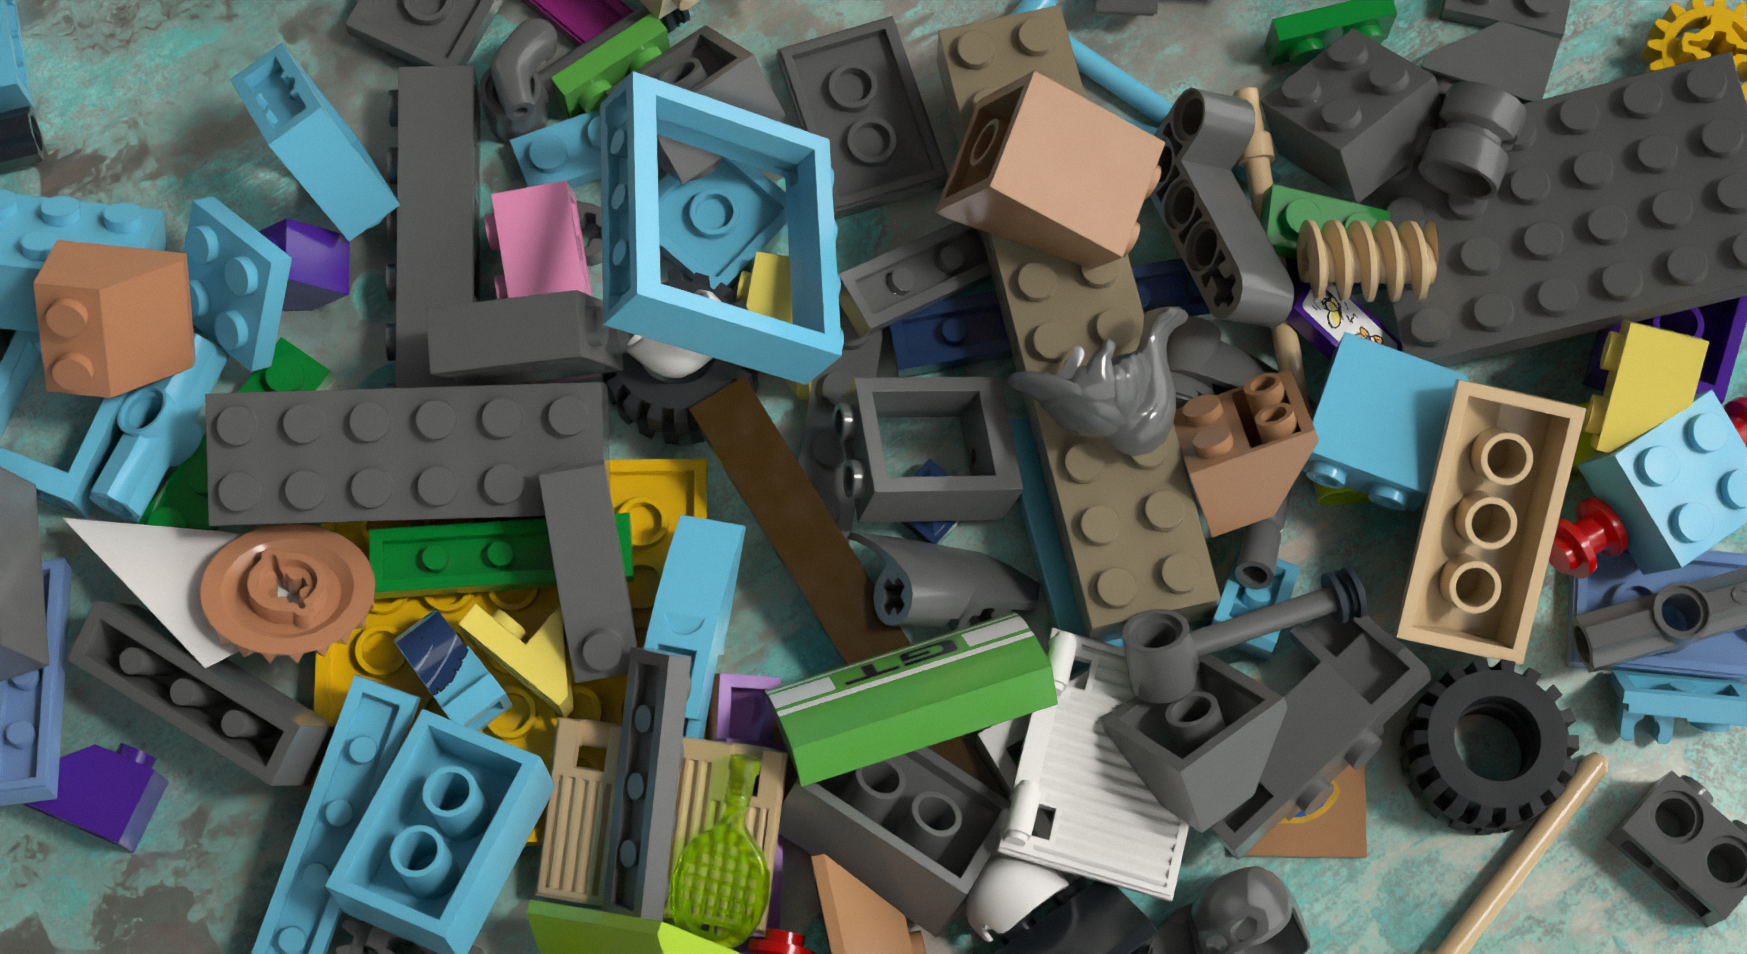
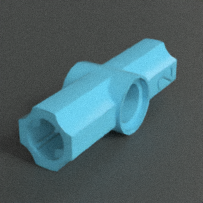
(157, 433)

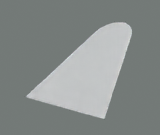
(166, 574)

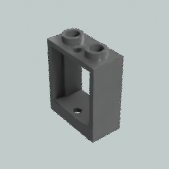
(987, 437)

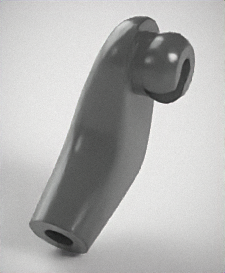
(516, 63)

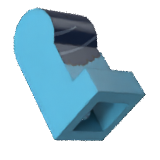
(452, 673)

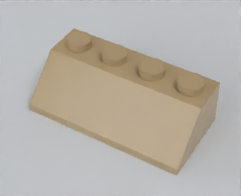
(1489, 521)

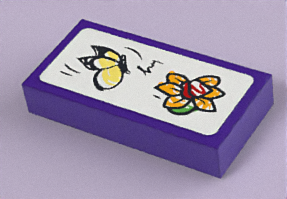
(1327, 320)

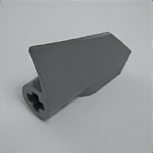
(943, 584)

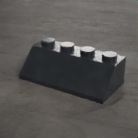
(1087, 921)

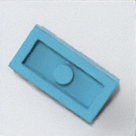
(1703, 702)

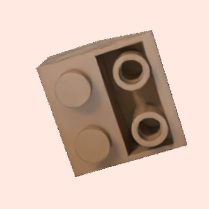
(1245, 448)

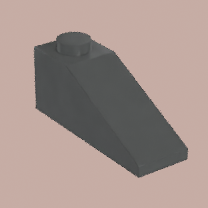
(589, 570)

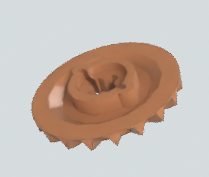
(310, 561)

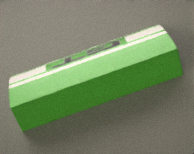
(912, 697)

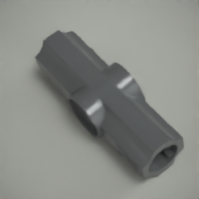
(1638, 628)

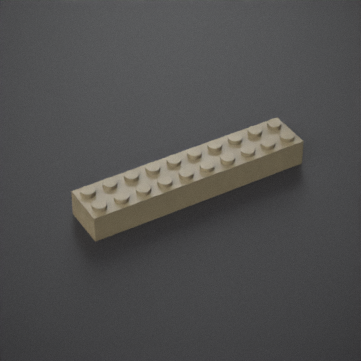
(1119, 517)

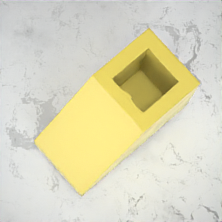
(1647, 383)

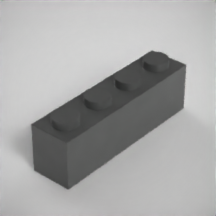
(212, 704)

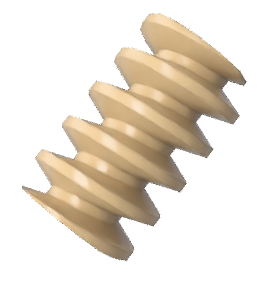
(1368, 257)

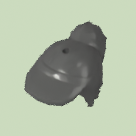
(1118, 398)

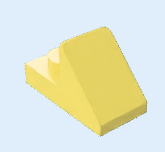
(539, 665)

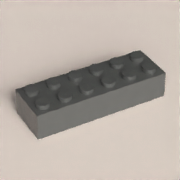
(396, 451)

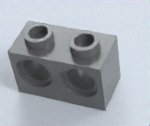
(1681, 862)

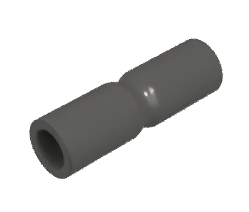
(1261, 549)

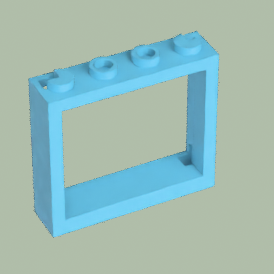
(630, 231)

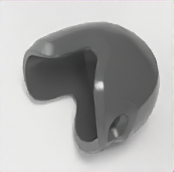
(1249, 915)

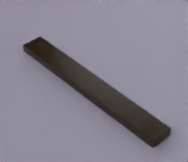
(807, 539)

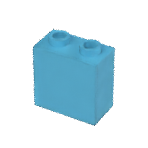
(1380, 422)

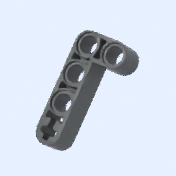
(1211, 215)

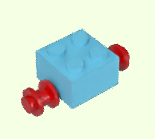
(1662, 492)

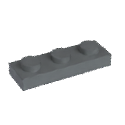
(913, 277)

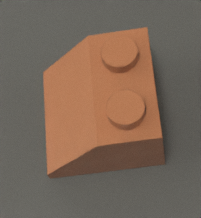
(112, 318)

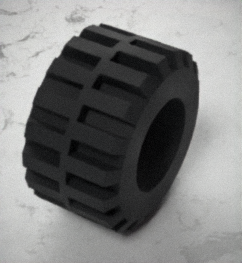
(664, 405)
(1525, 711)

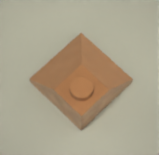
(857, 917)

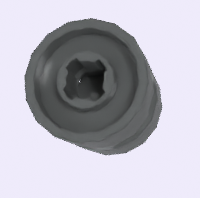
(1472, 140)

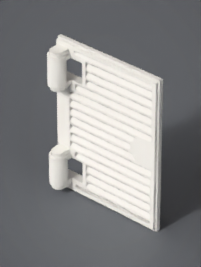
(1103, 812)

